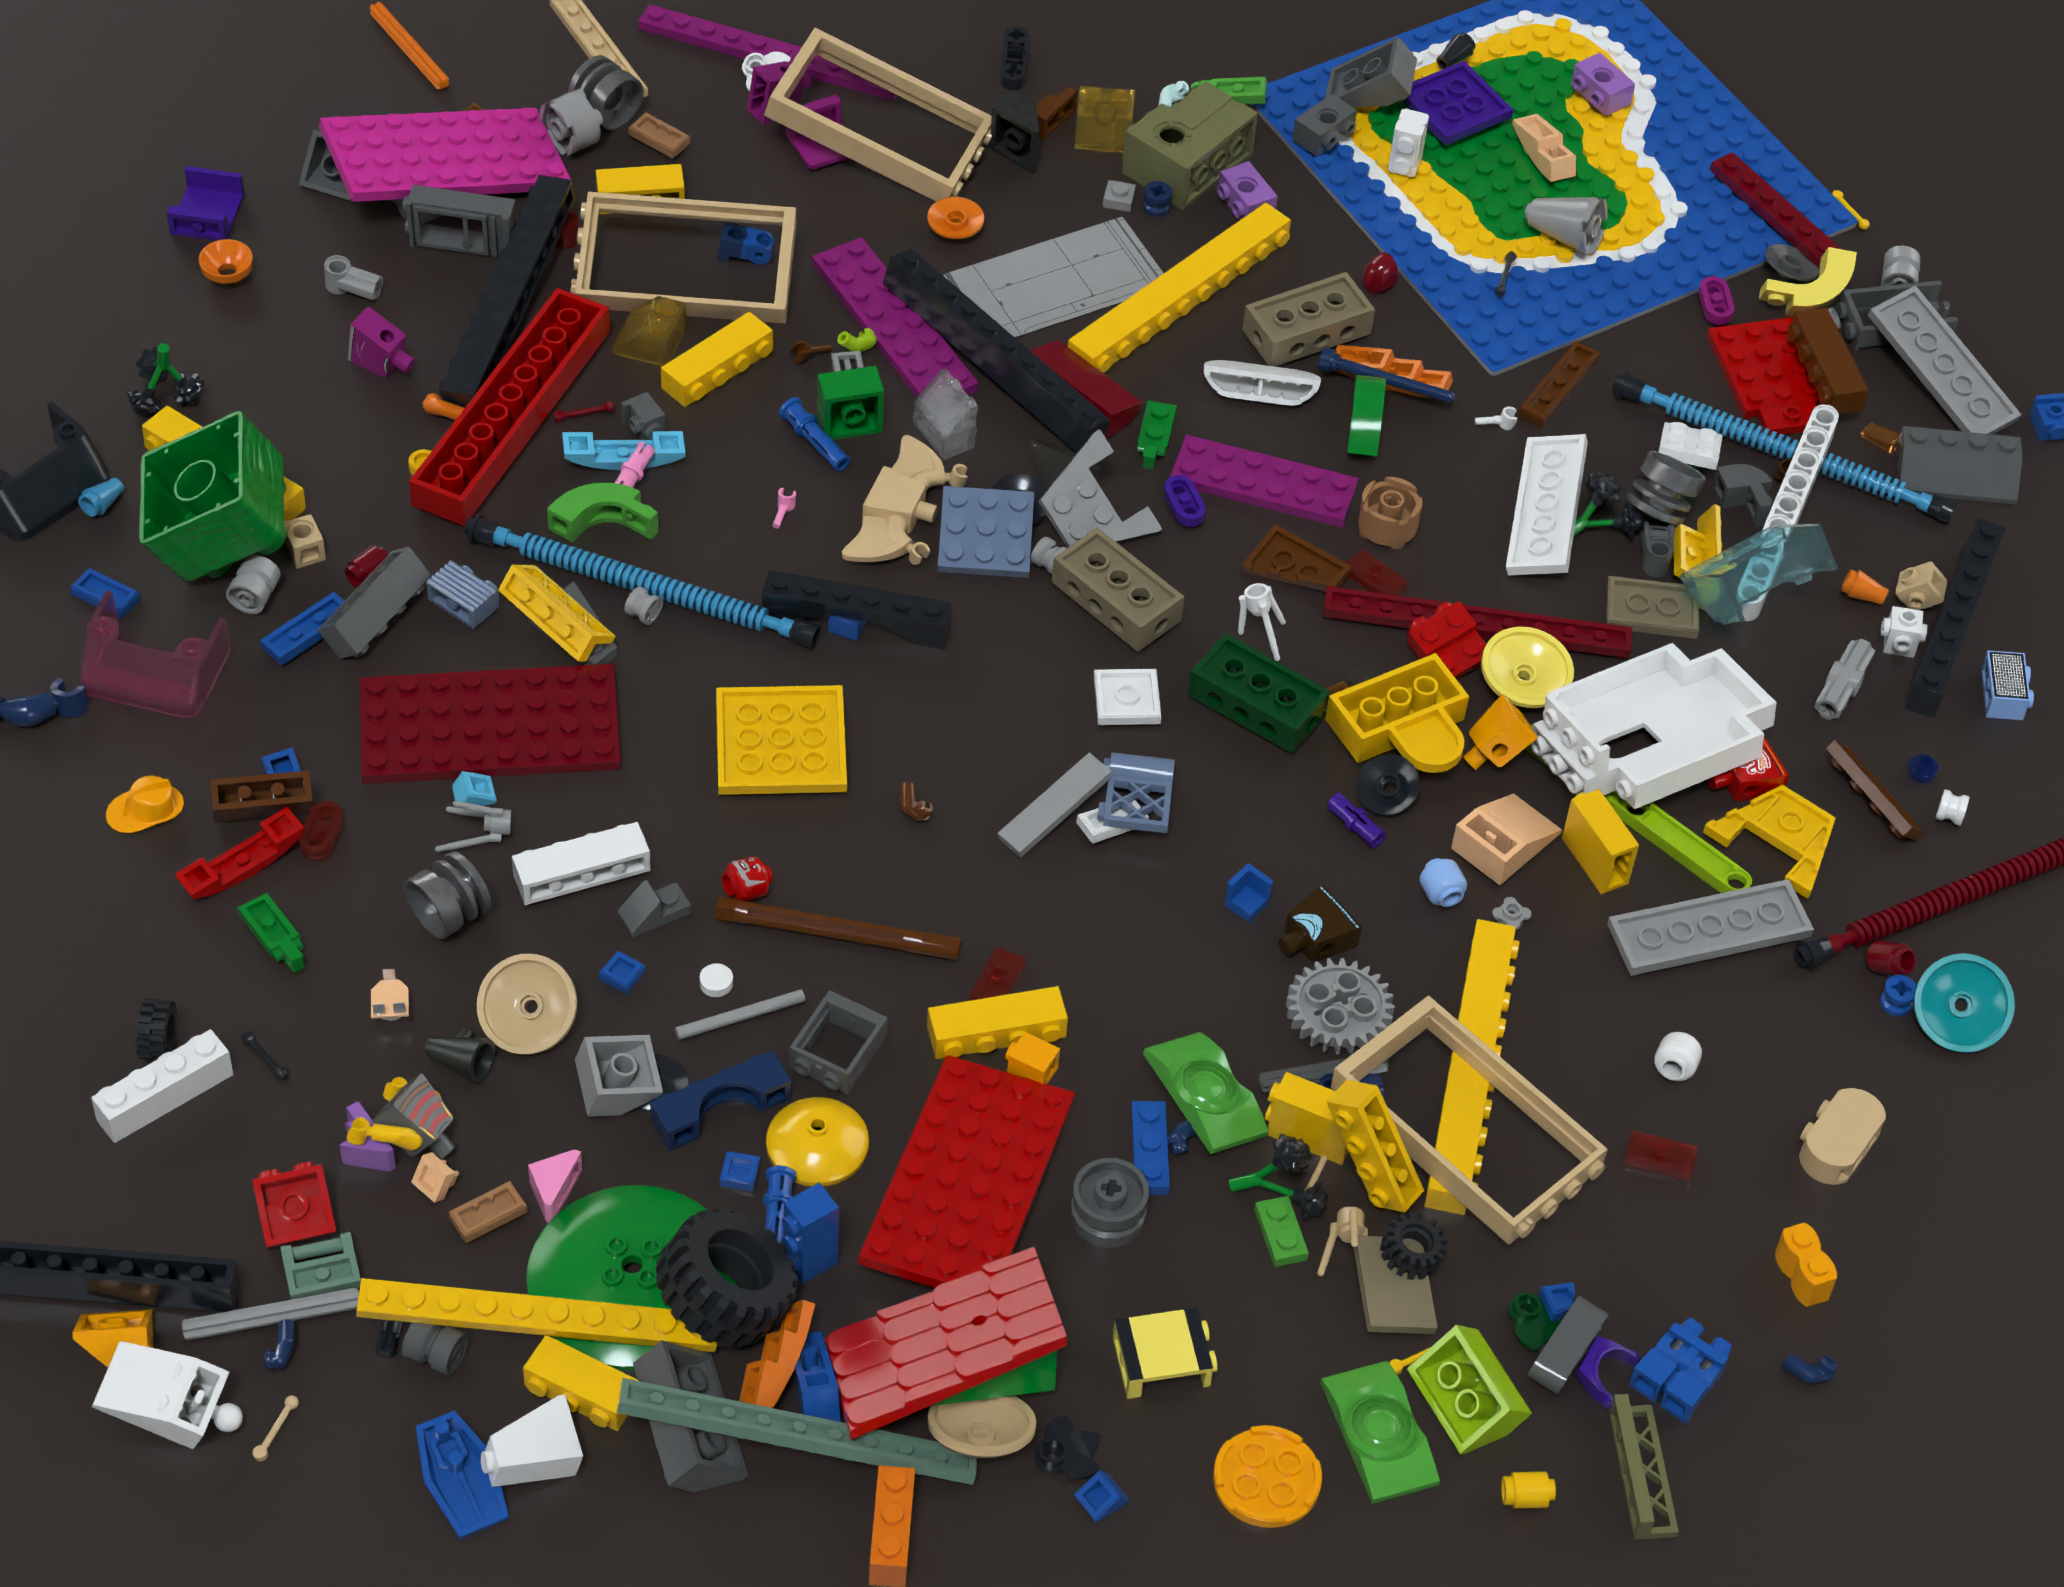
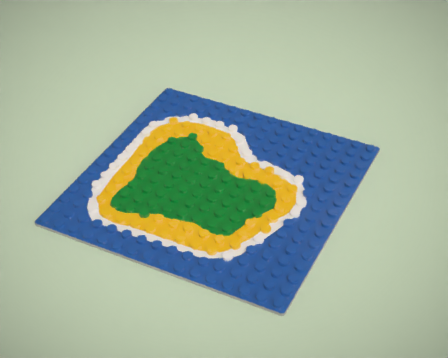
(1648, 161)

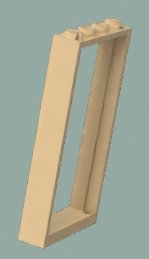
(863, 149)
(1508, 1081)

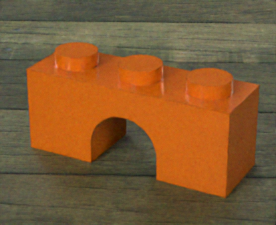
(891, 1526)

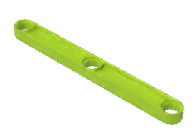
(1678, 842)

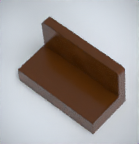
(1055, 110)

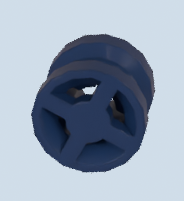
(1157, 199)

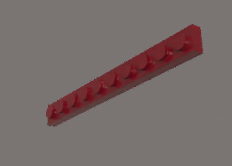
(1402, 611)

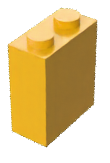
(1600, 841)
(1301, 1111)

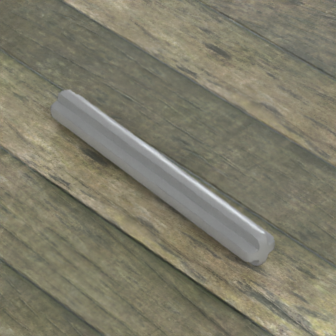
(270, 1314)

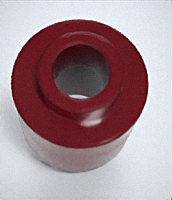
(364, 564)
(1890, 958)

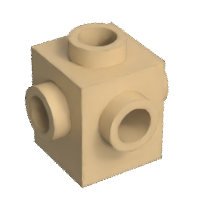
(1921, 586)

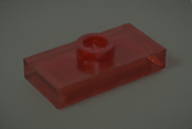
(1375, 575)
(999, 975)
(1661, 1155)

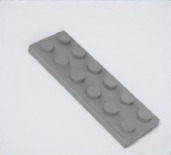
(1943, 363)
(1710, 927)

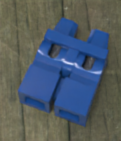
(1681, 1368)

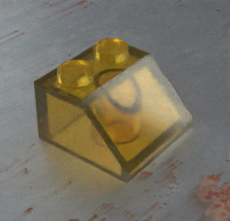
(1103, 118)
(652, 331)

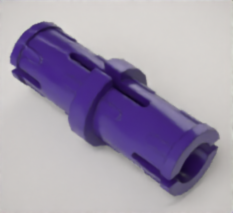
(1356, 820)

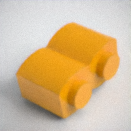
(1805, 1264)

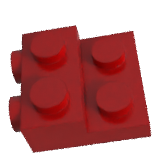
(1450, 636)
(293, 1205)

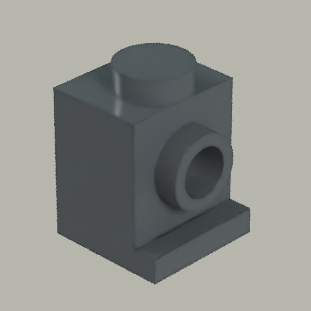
(643, 416)

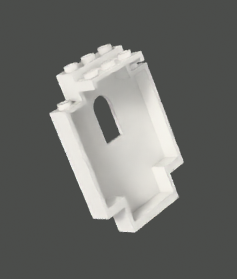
(1698, 711)

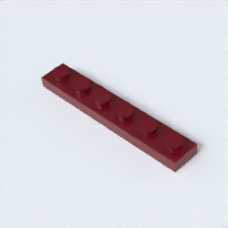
(1772, 207)

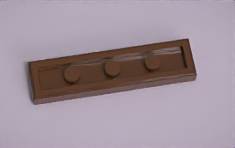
(1558, 384)

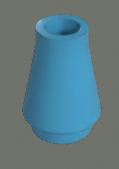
(100, 497)

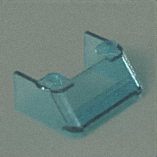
(1756, 567)

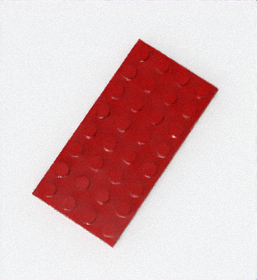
(966, 1174)

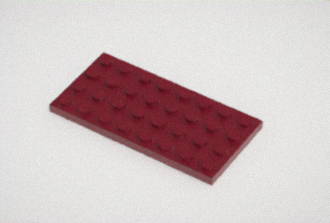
(488, 723)

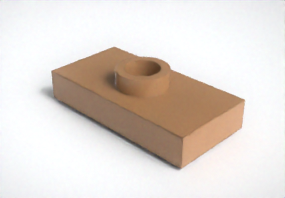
(659, 135)
(488, 1212)

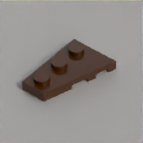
(1295, 561)

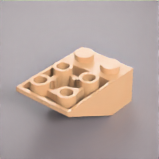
(1503, 836)

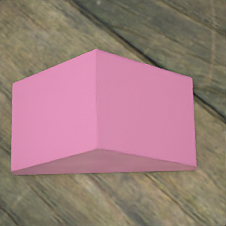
(553, 1181)

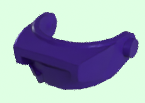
(1588, 1369)

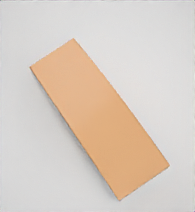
(1545, 147)

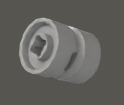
(1900, 266)
(253, 584)

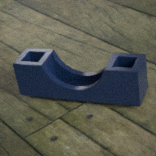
(756, 1082)

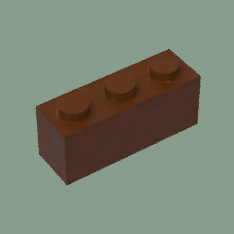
(260, 795)

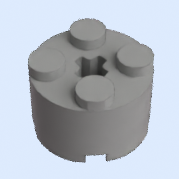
(571, 122)

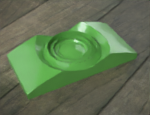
(1207, 1091)
(1381, 1431)

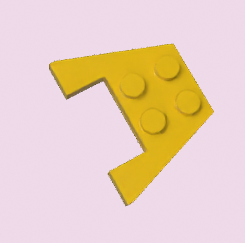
(1786, 823)

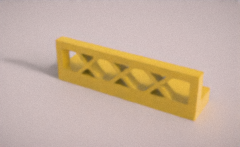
(554, 611)

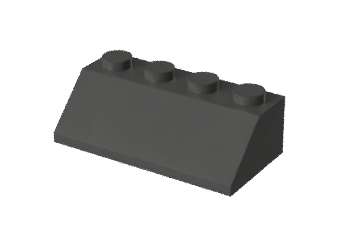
(1959, 464)
(690, 1456)

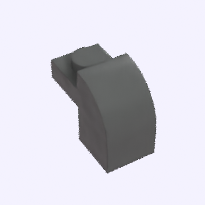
(1745, 486)

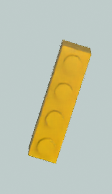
(717, 359)
(996, 1022)

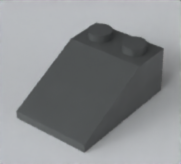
(1375, 76)

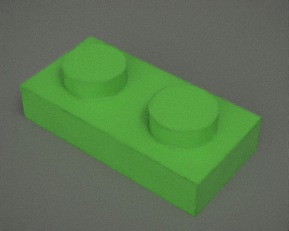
(1281, 1231)

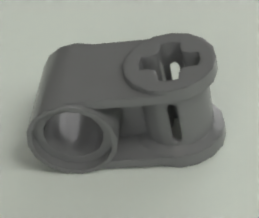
(1657, 548)

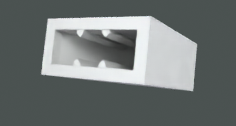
(534, 1447)

